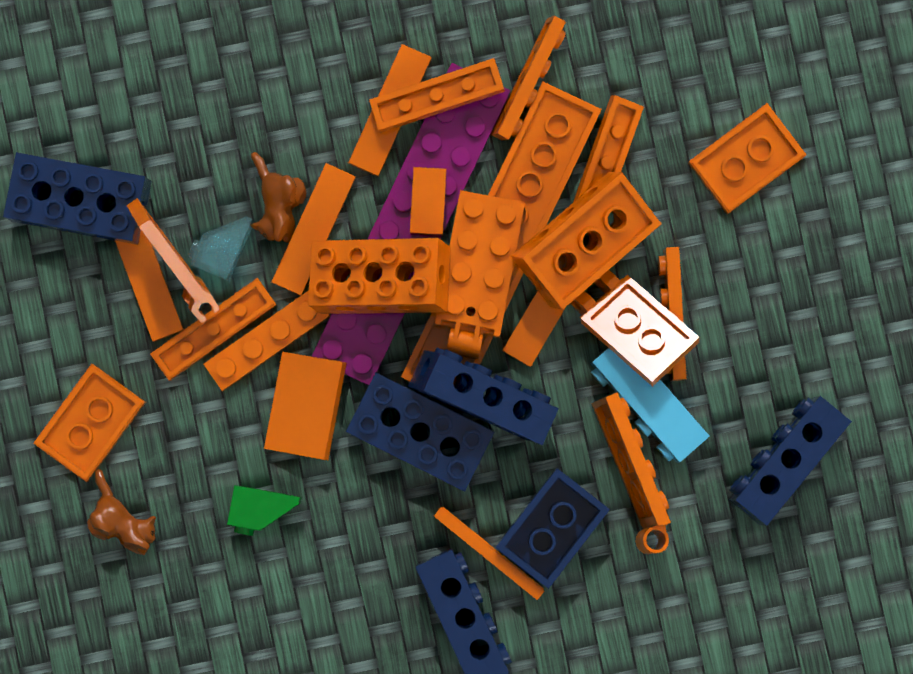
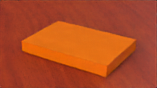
(747, 158)
(305, 405)
(89, 422)

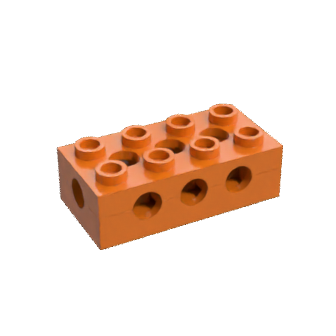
(606, 244)
(365, 261)

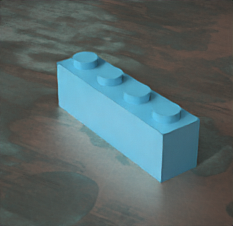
(654, 406)

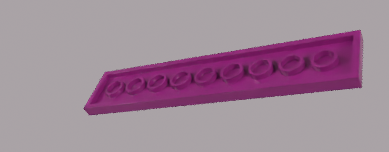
(444, 141)

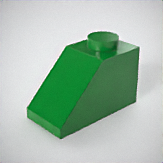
(258, 508)

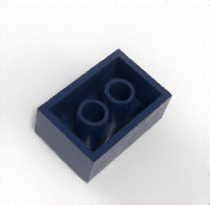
(552, 528)

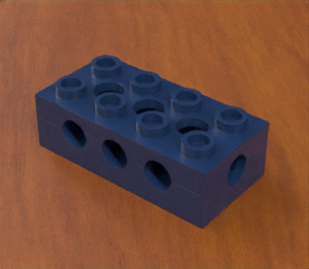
(66, 179)
(415, 409)
(531, 411)
(826, 425)
(452, 565)

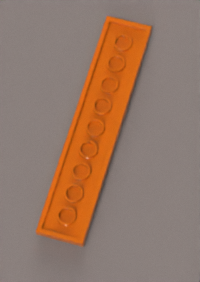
(533, 174)

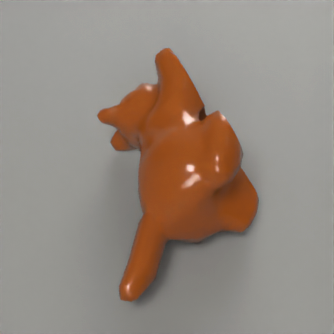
(280, 196)
(114, 520)

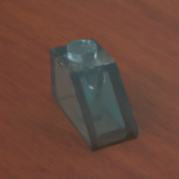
(221, 248)

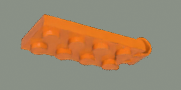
(480, 269)
(635, 471)

